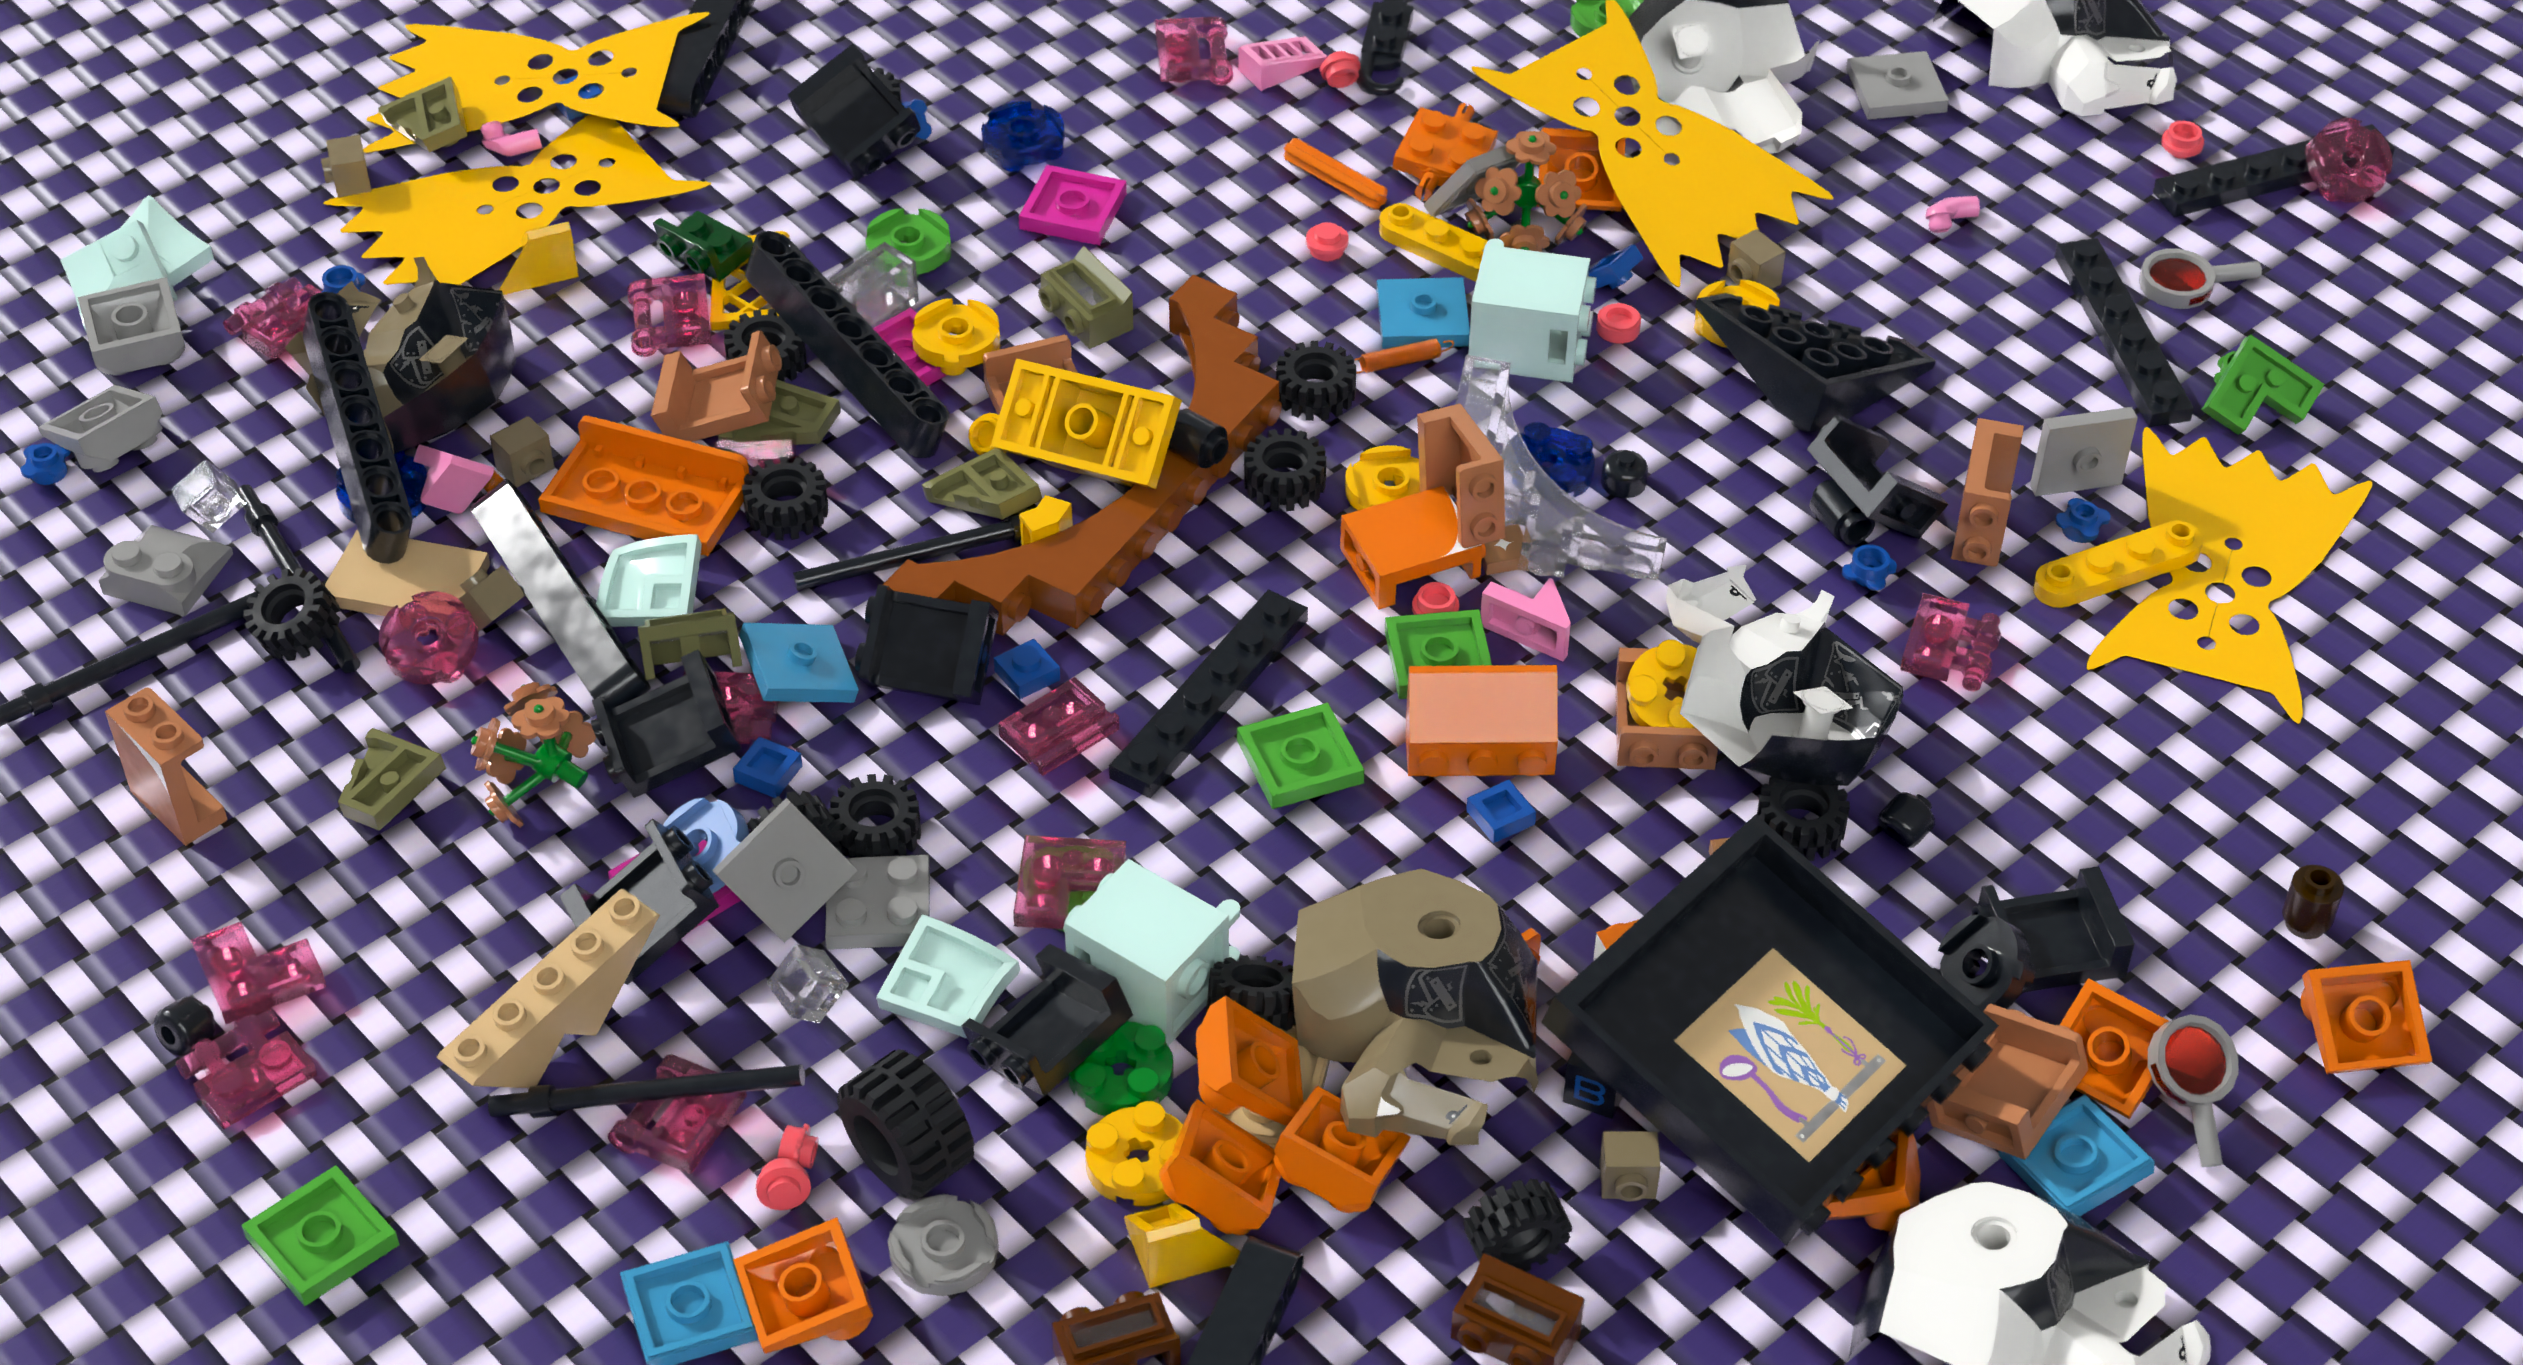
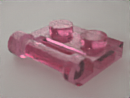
(1179, 50)
(683, 308)
(686, 1126)

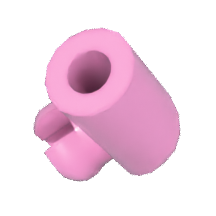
(508, 144)
(1951, 208)

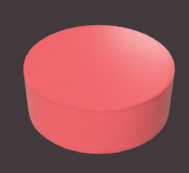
(1618, 323)

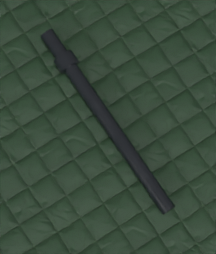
(264, 524)
(914, 552)
(39, 698)
(547, 1100)

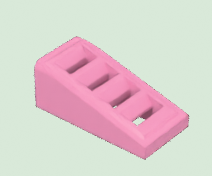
(1278, 60)

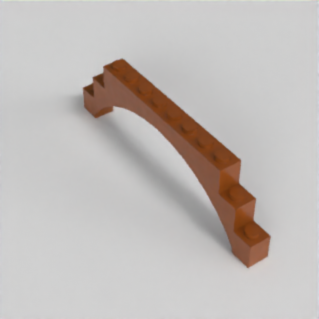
(1081, 566)

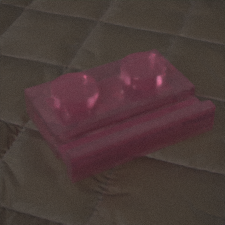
(1058, 726)

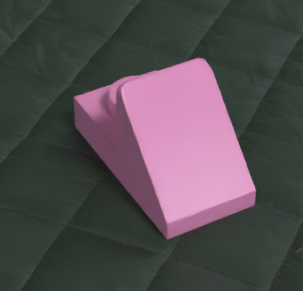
(451, 479)
(1532, 622)

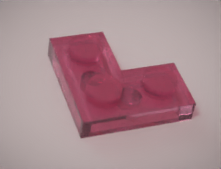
(1053, 869)
(250, 982)

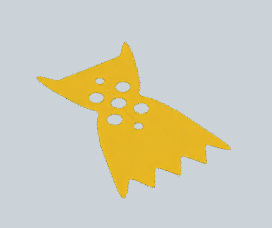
(481, 56)
(1673, 207)
(440, 214)
(2281, 528)

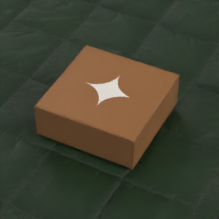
(1504, 553)

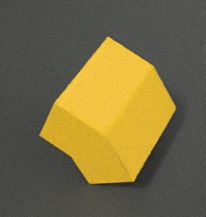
(1045, 520)

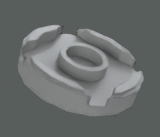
(943, 1245)

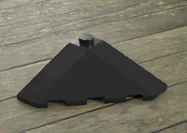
(1811, 367)

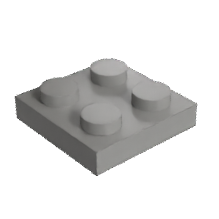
(879, 902)

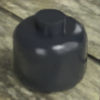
(1624, 474)
(1907, 818)
(184, 1025)

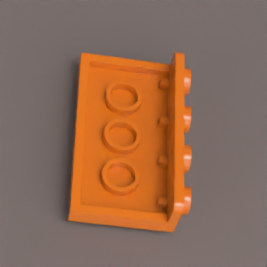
(646, 484)

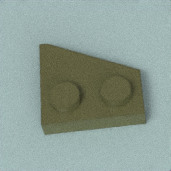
(428, 116)
(793, 415)
(985, 486)
(387, 779)

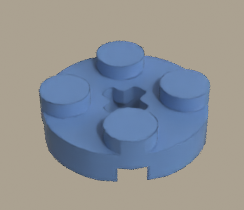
(715, 823)

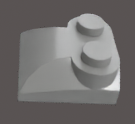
(132, 327)
(106, 427)
(163, 569)

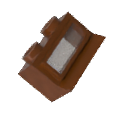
(1516, 1316)
(1117, 1334)

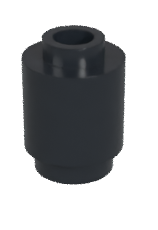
(1198, 439)
(1840, 513)

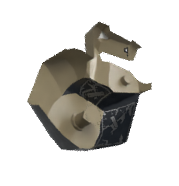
(431, 356)
(1412, 977)

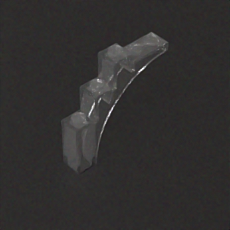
(1555, 523)

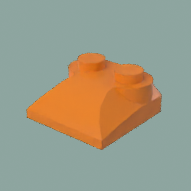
(1580, 154)
(2366, 1016)
(2115, 1046)
(1247, 1063)
(1329, 1160)
(1221, 1172)
(1884, 1191)
(805, 1288)

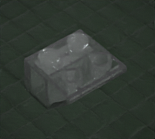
(878, 283)

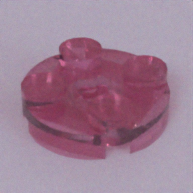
(2333, 176)
(436, 662)

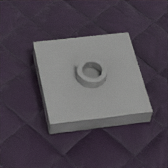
(1897, 85)
(1462, 183)
(2083, 451)
(785, 870)

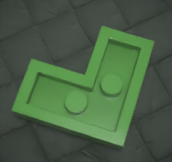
(2260, 376)

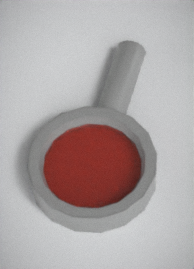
(2186, 279)
(2195, 1066)

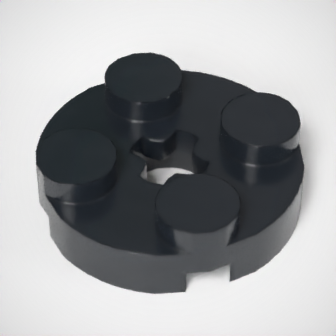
(2007, 955)

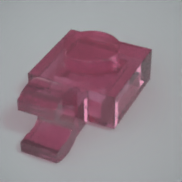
(761, 449)

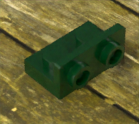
(703, 245)

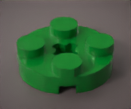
(1148, 1079)

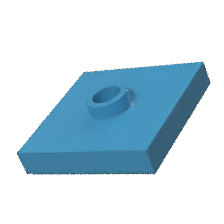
(1423, 311)
(798, 662)
(2082, 1159)
(688, 1306)

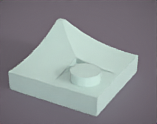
(175, 245)
(115, 262)
(650, 580)
(946, 977)

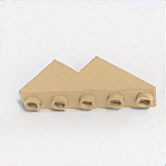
(558, 996)

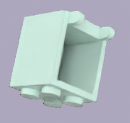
(1532, 311)
(1154, 944)

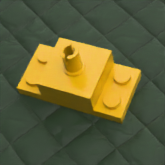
(1086, 424)

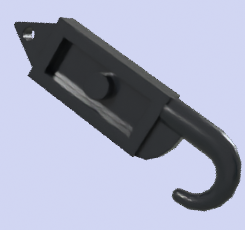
(1384, 44)

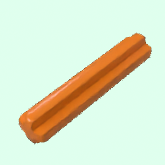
(1335, 173)

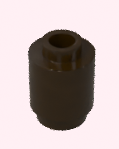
(2312, 901)

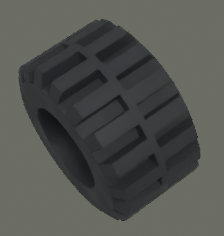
(905, 1124)

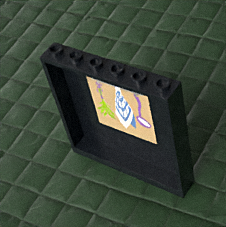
(1771, 1029)

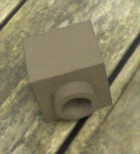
(346, 166)
(1756, 259)
(522, 451)
(490, 595)
(1629, 1165)

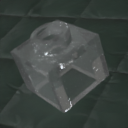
(208, 496)
(807, 983)

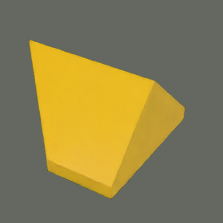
(544, 259)
(1175, 1245)

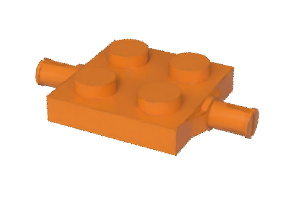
(1440, 145)

